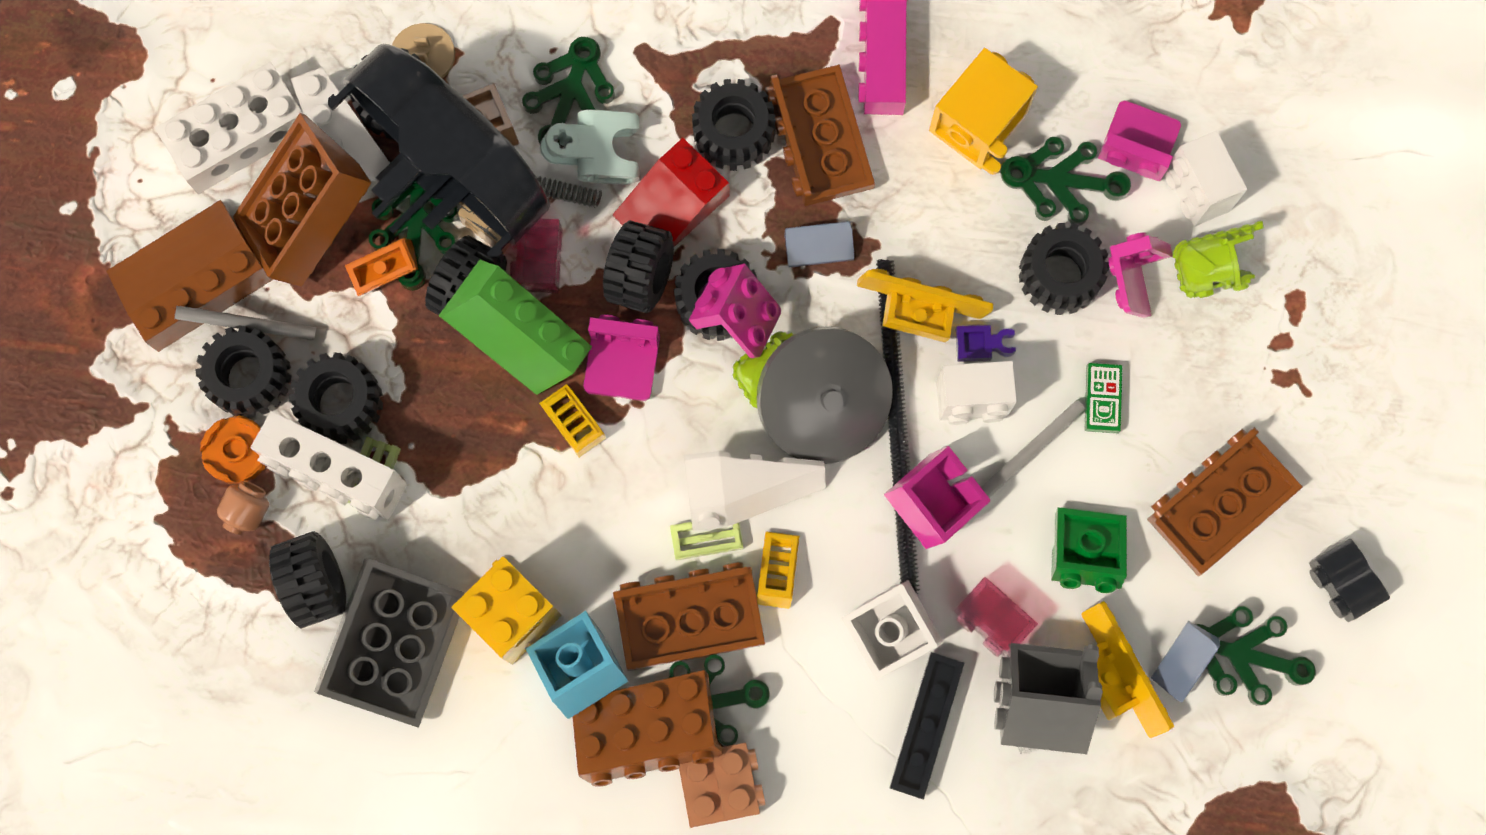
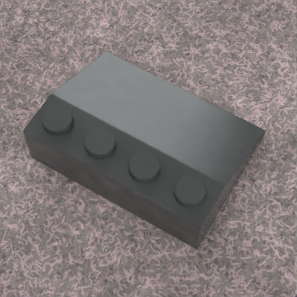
(390, 643)

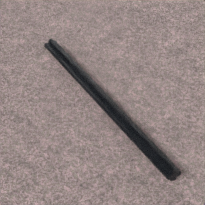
(897, 436)

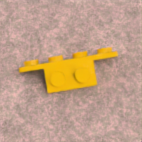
(920, 307)
(1122, 675)

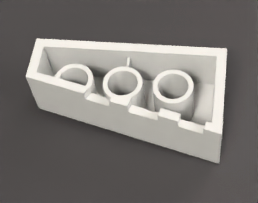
(340, 124)

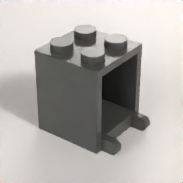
(1048, 697)

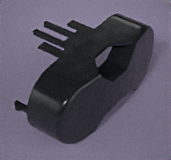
(443, 148)

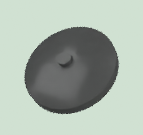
(824, 394)

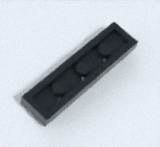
(926, 725)

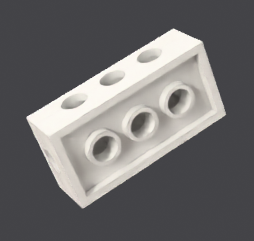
(230, 128)
(328, 465)

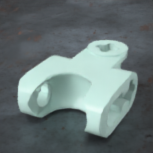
(591, 148)

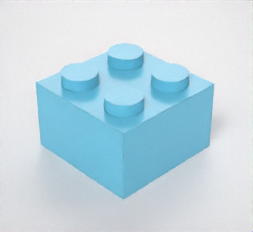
(576, 665)

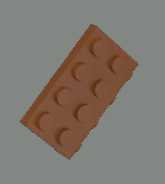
(820, 135)
(1223, 501)
(688, 616)
(646, 730)

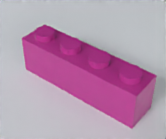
(883, 57)

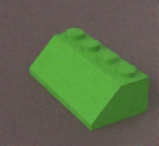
(514, 328)

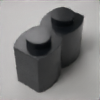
(1348, 580)

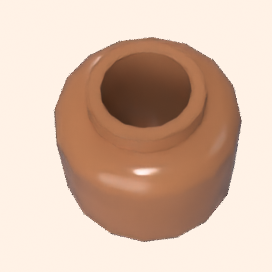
(242, 507)

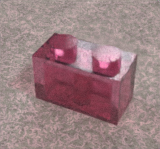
(539, 257)
(994, 617)

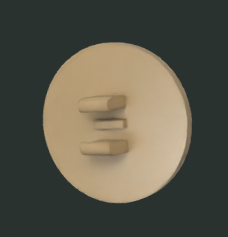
(429, 44)

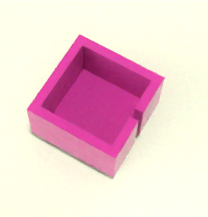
(931, 504)

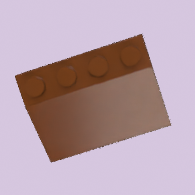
(300, 202)
(191, 266)

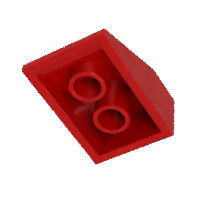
(675, 193)

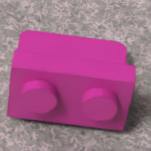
(1140, 140)
(1127, 268)
(739, 305)
(621, 358)

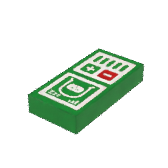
(1103, 398)

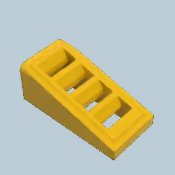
(588, 441)
(777, 597)

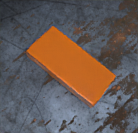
(382, 266)

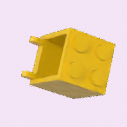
(983, 109)
(506, 610)

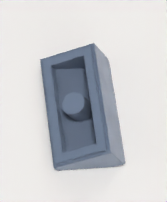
(819, 244)
(1186, 661)

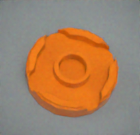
(228, 450)

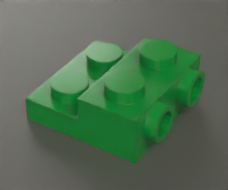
(1089, 549)

